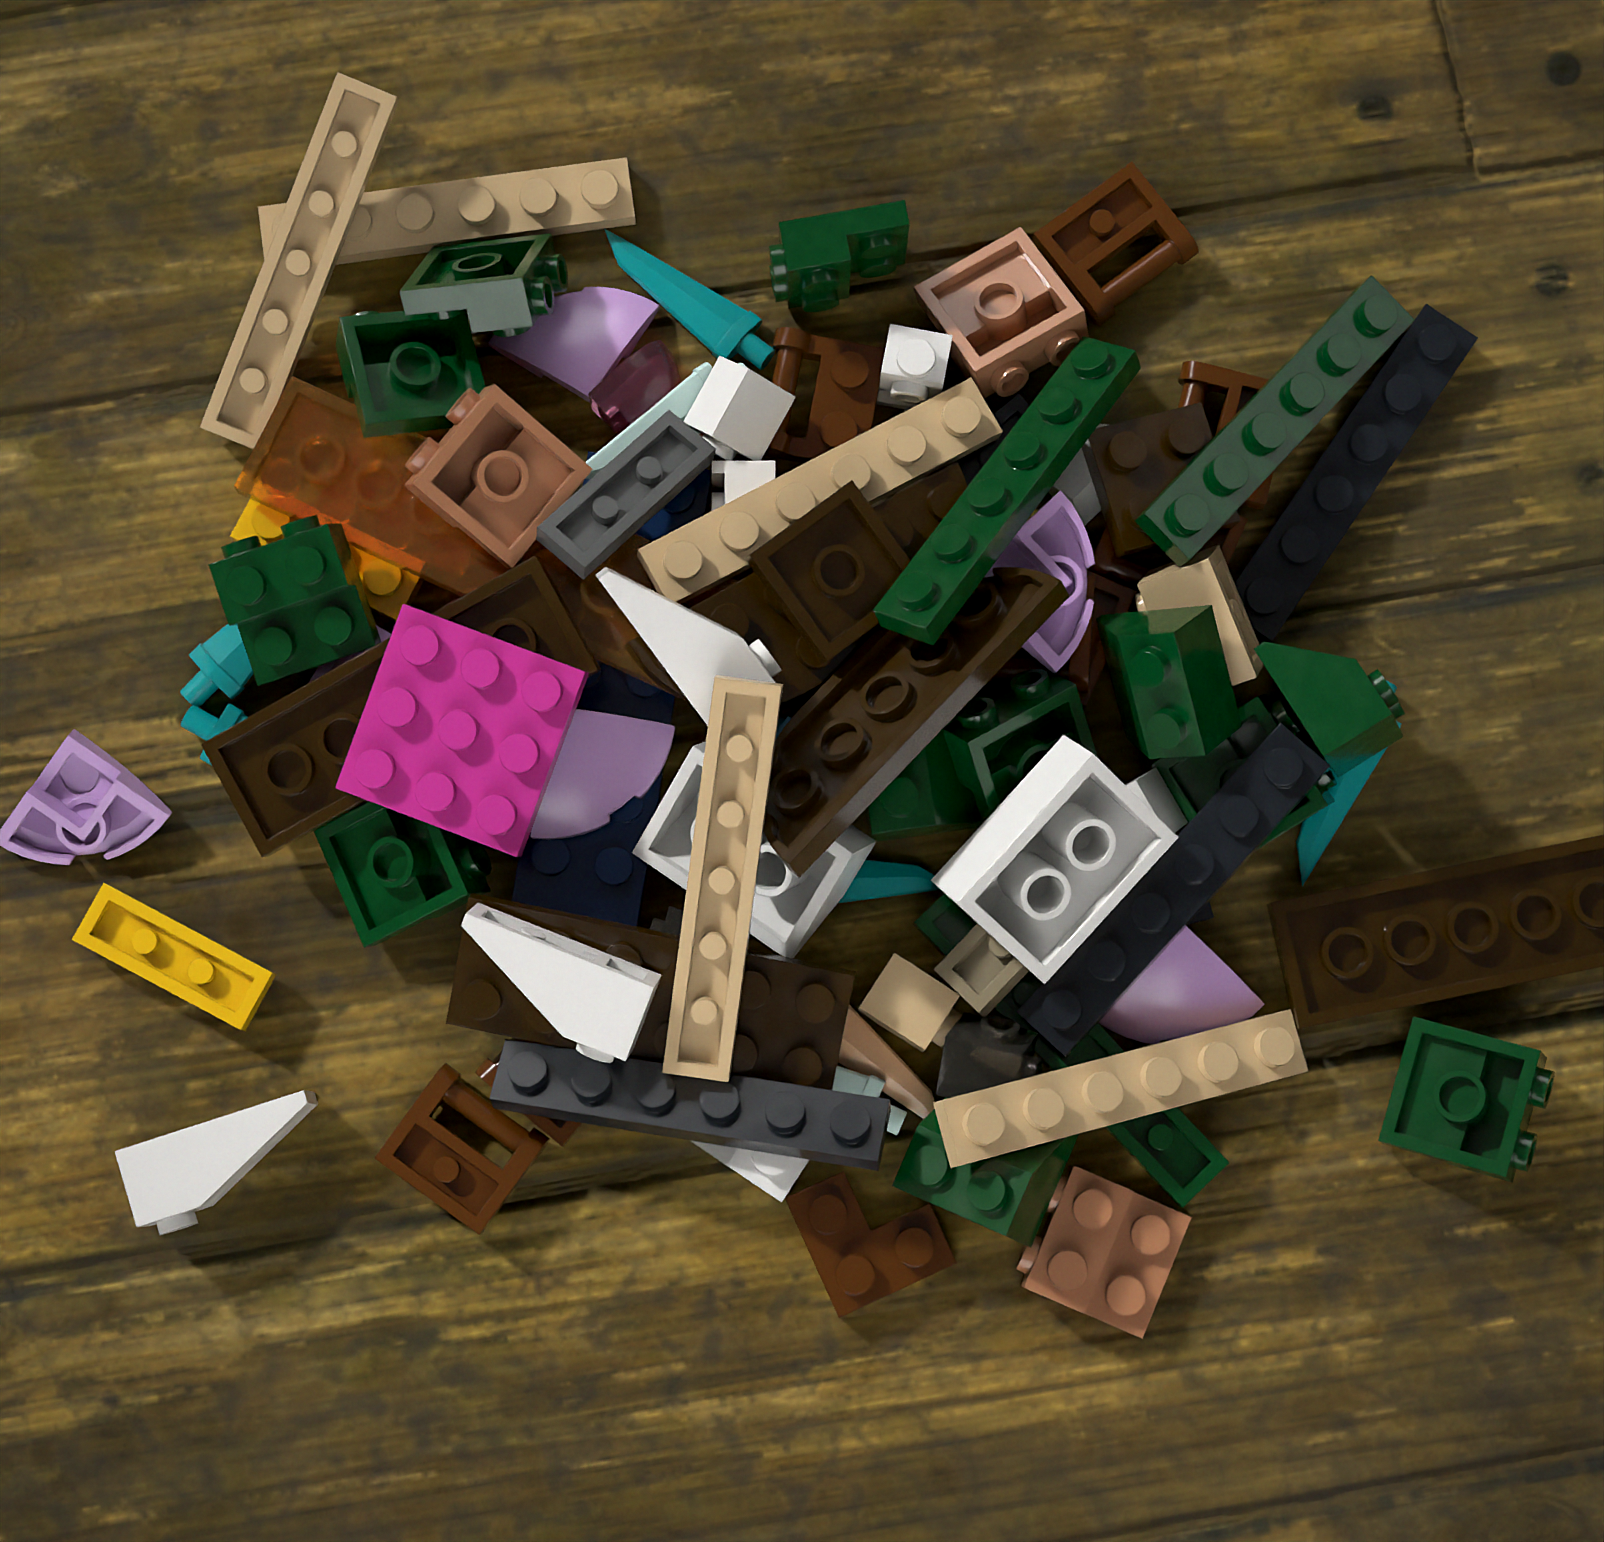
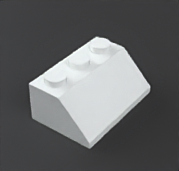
(1055, 858)
(784, 906)

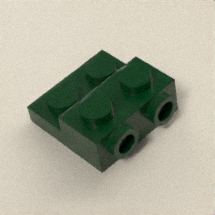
(822, 250)
(497, 282)
(406, 369)
(295, 599)
(1006, 737)
(1199, 778)
(399, 869)
(1467, 1099)

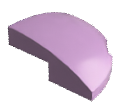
(581, 337)
(1059, 546)
(599, 771)
(82, 808)
(1182, 995)

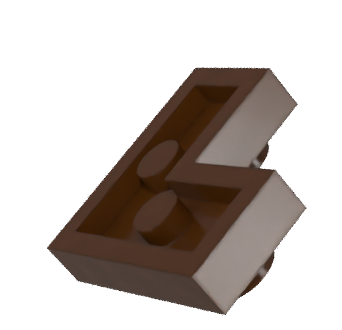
(862, 1262)

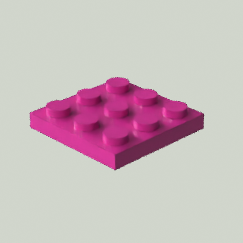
(462, 730)

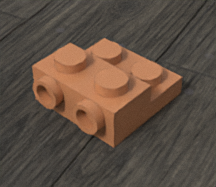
(1003, 313)
(495, 473)
(1103, 1251)

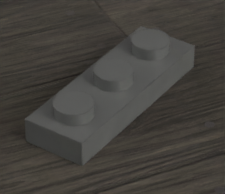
(625, 494)

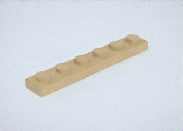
(481, 210)
(300, 259)
(876, 461)
(722, 877)
(1119, 1088)

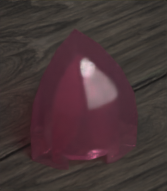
(635, 386)

